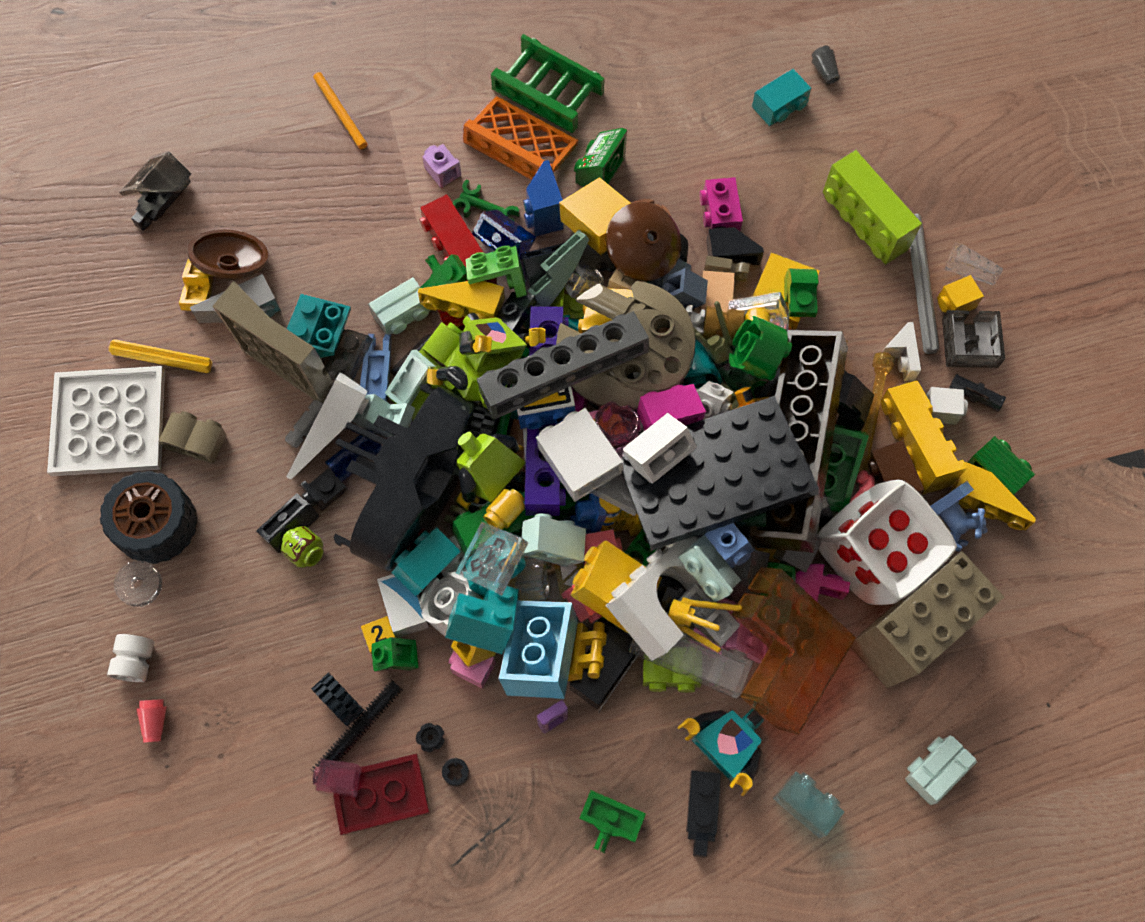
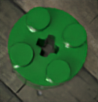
(759, 348)

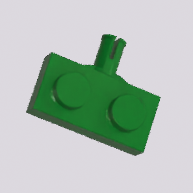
(449, 272)
(611, 819)

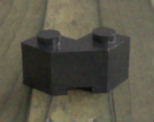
(853, 403)

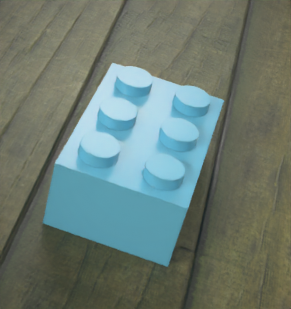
(539, 650)

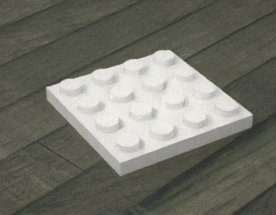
(106, 421)

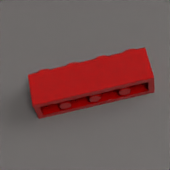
(449, 230)

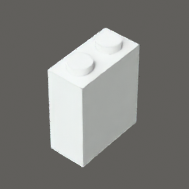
(579, 454)

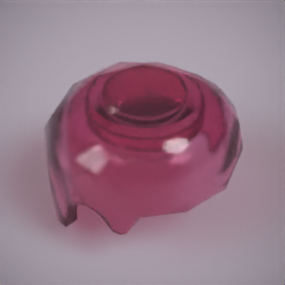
(618, 423)

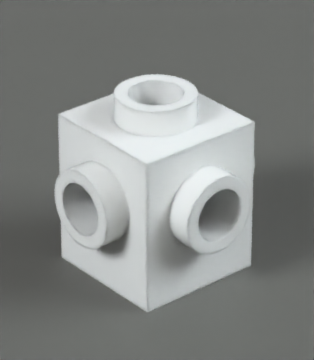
(715, 398)

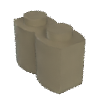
(193, 437)

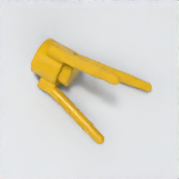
(683, 615)

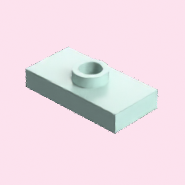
(409, 378)

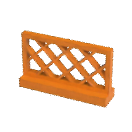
(509, 151)

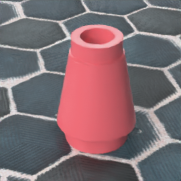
(151, 719)

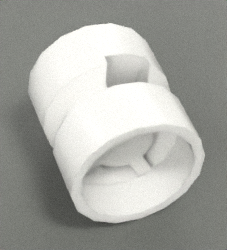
(130, 658)

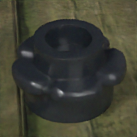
(430, 729)

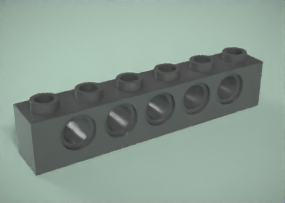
(556, 377)

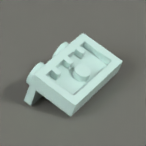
(709, 569)

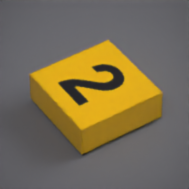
(377, 631)

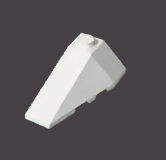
(340, 407)

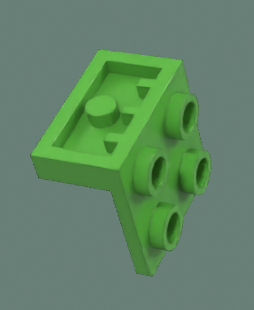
(496, 264)

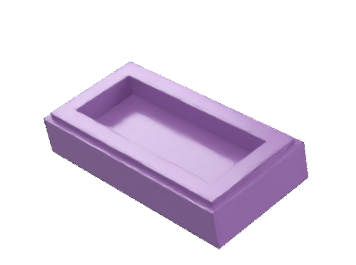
(552, 716)

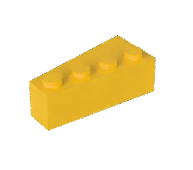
(923, 436)

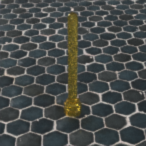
(882, 364)

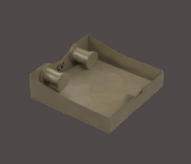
(273, 344)

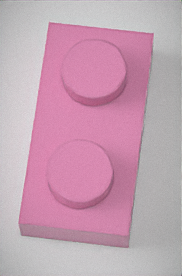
(747, 643)

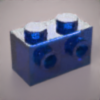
(498, 230)

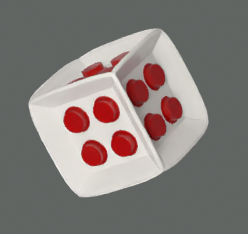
(886, 543)

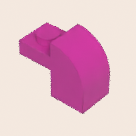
(816, 583)

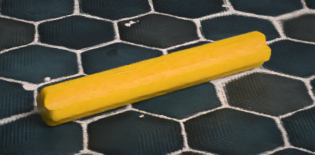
(160, 356)

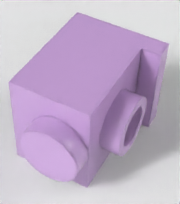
(441, 165)

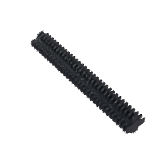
(359, 727)

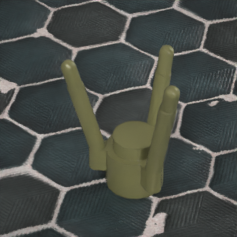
(716, 346)

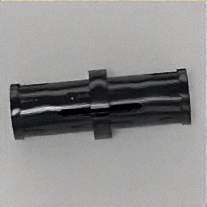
(993, 401)

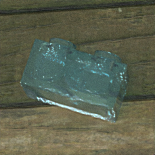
(808, 804)

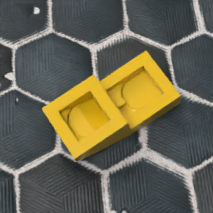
(196, 287)

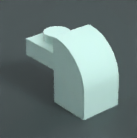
(377, 406)

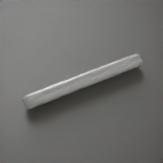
(924, 292)

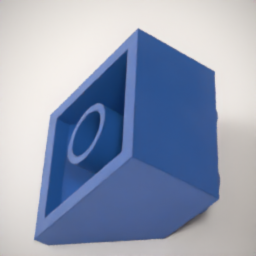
(542, 202)

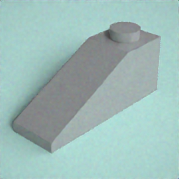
(255, 288)

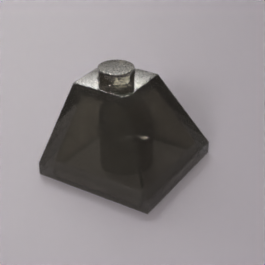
(158, 176)

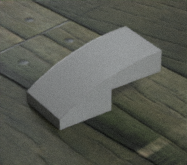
(727, 623)

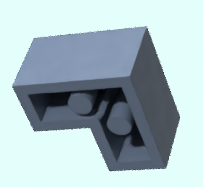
(684, 285)

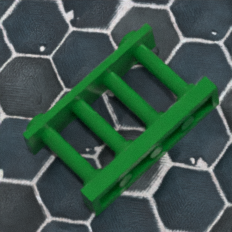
(546, 104)

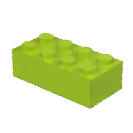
(871, 207)

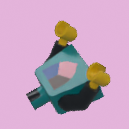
(729, 743)

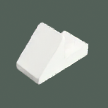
(905, 349)

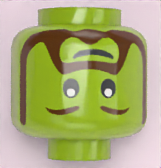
(302, 547)

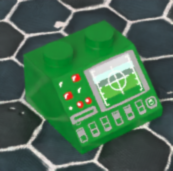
(602, 157)

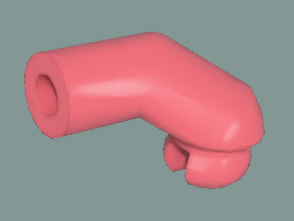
(865, 483)

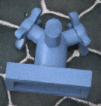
(955, 517)

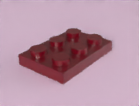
(384, 796)

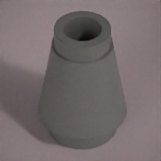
(826, 64)

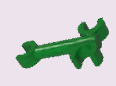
(470, 198)

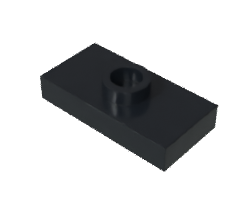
(516, 310)

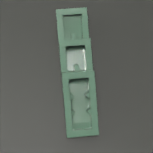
(558, 271)

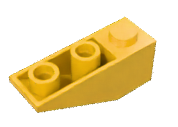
(464, 298)
(993, 498)

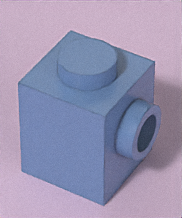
(730, 544)

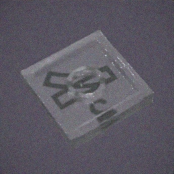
(492, 558)

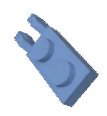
(377, 368)

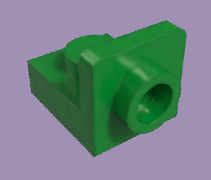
(394, 654)

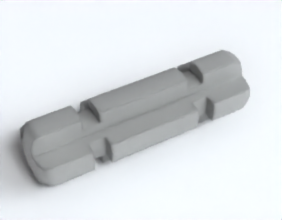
(303, 425)

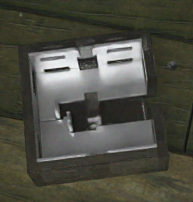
(973, 344)

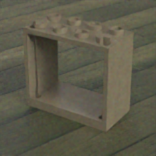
(926, 621)

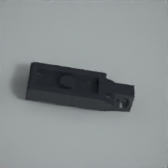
(152, 207)
(703, 810)

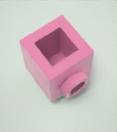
(475, 674)

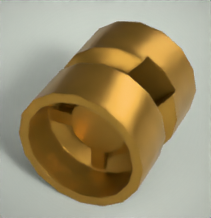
(733, 319)

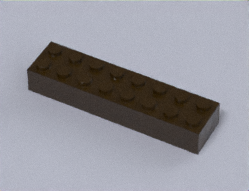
(809, 400)

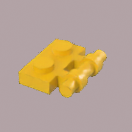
(594, 660)

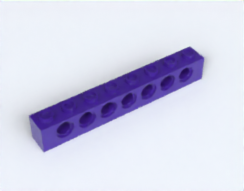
(538, 498)

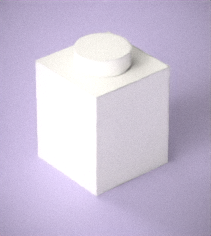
(947, 404)

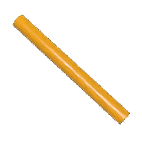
(340, 110)

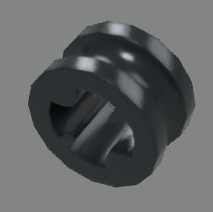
(464, 771)

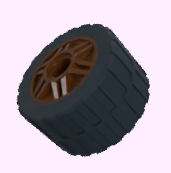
(148, 517)

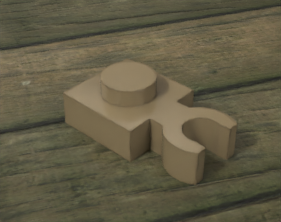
(718, 264)

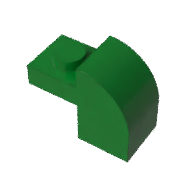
(801, 292)

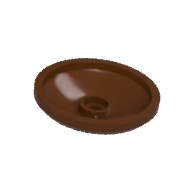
(629, 242)
(227, 254)

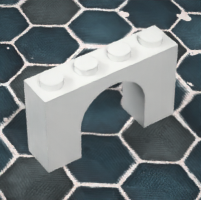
(638, 606)

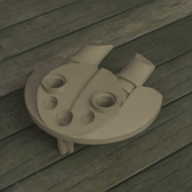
(668, 354)

